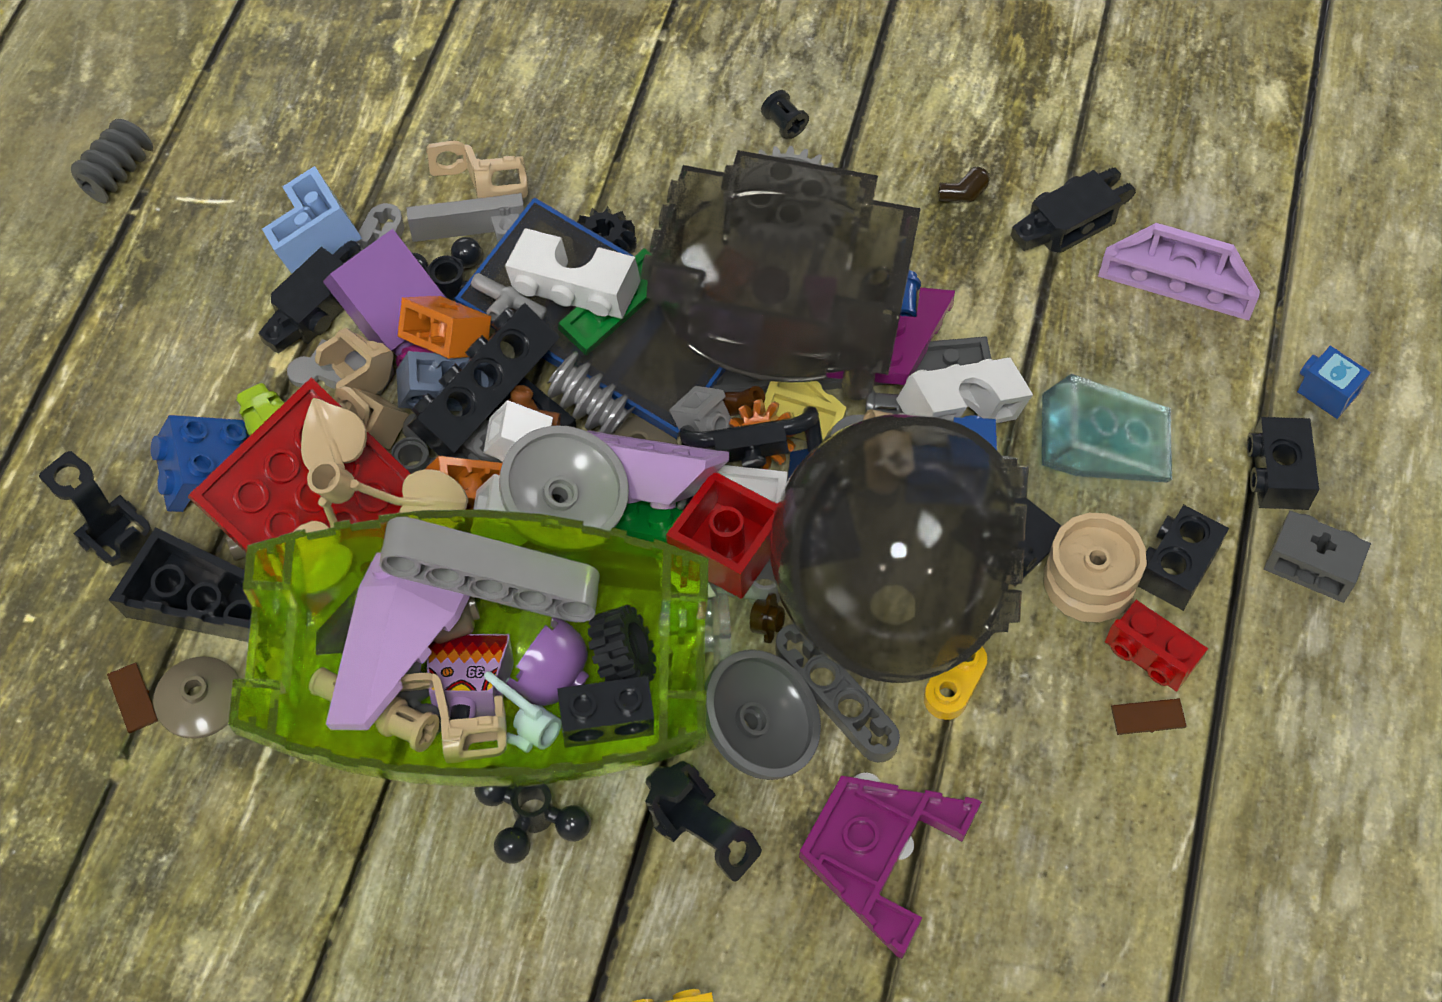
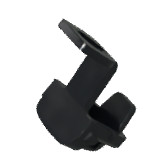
(103, 520)
(684, 808)

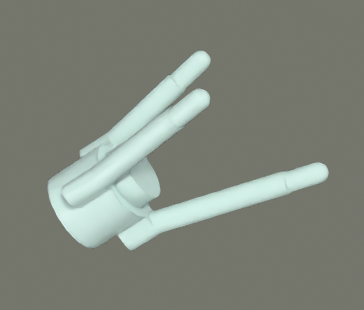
(532, 721)

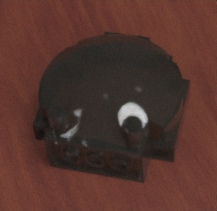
(783, 269)

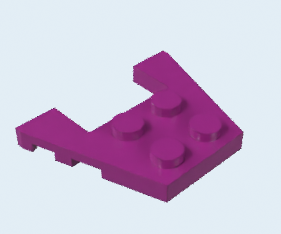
(914, 335)
(862, 840)

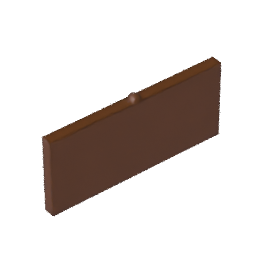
(132, 697)
(1148, 716)

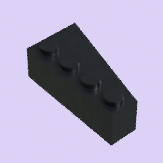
(184, 589)

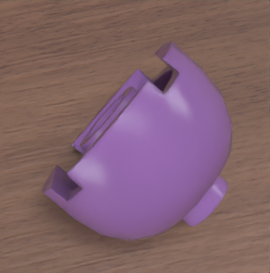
(551, 663)

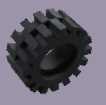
(621, 645)

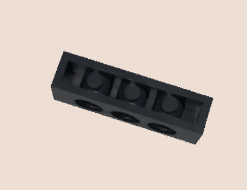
(530, 342)

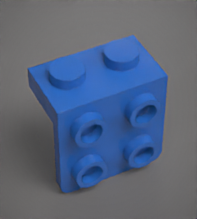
(190, 451)

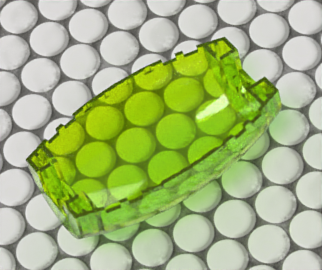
(306, 577)

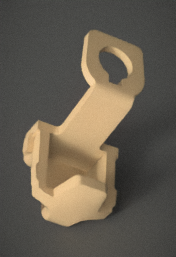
(479, 170)
(370, 377)
(461, 733)

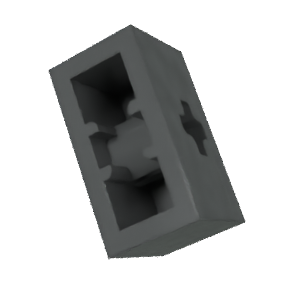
(1317, 556)

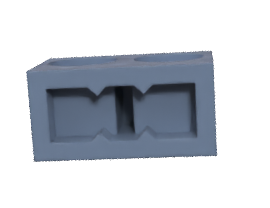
(420, 374)

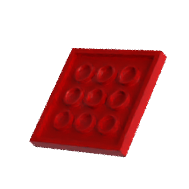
(265, 486)

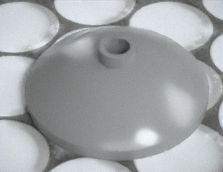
(565, 464)

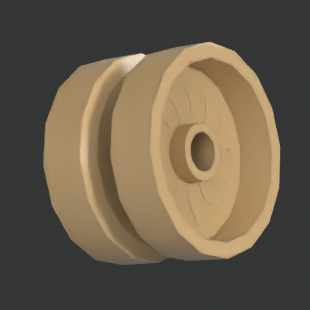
(1094, 567)

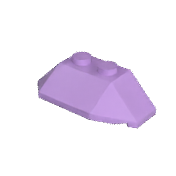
(1184, 269)
(662, 470)

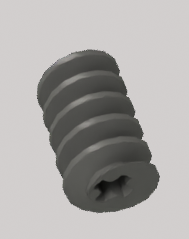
(108, 157)

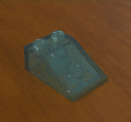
(1105, 432)

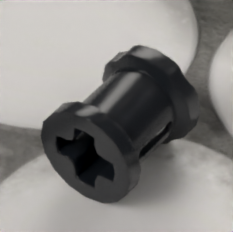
(784, 114)

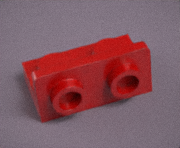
(1155, 645)

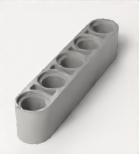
(489, 569)

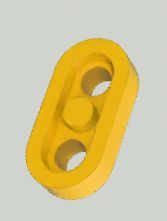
(961, 680)

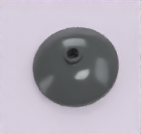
(774, 704)

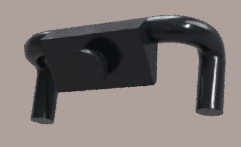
(757, 441)

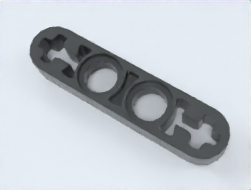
(840, 689)

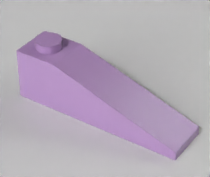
(385, 637)

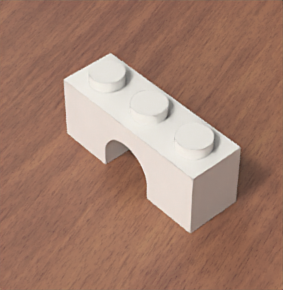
(600, 286)
(987, 387)
(505, 429)

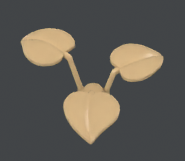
(339, 437)

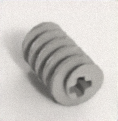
(588, 396)

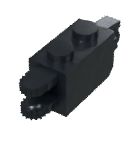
(1073, 211)
(304, 302)

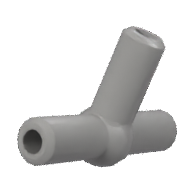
(504, 297)

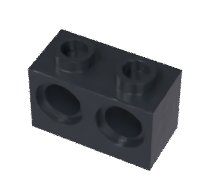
(1185, 558)
(606, 711)

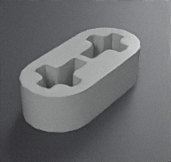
(371, 228)

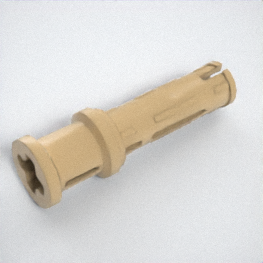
(395, 720)

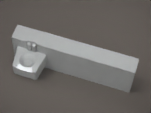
(464, 217)

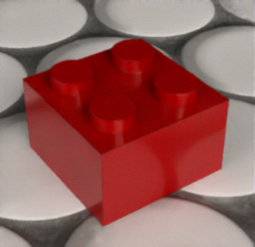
(729, 529)

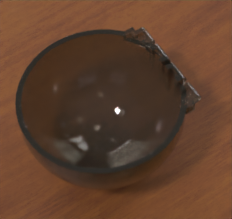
(901, 546)

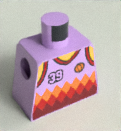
(462, 670)

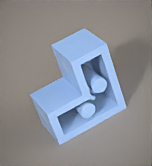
(312, 223)

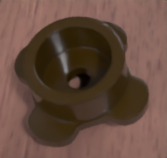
(767, 617)

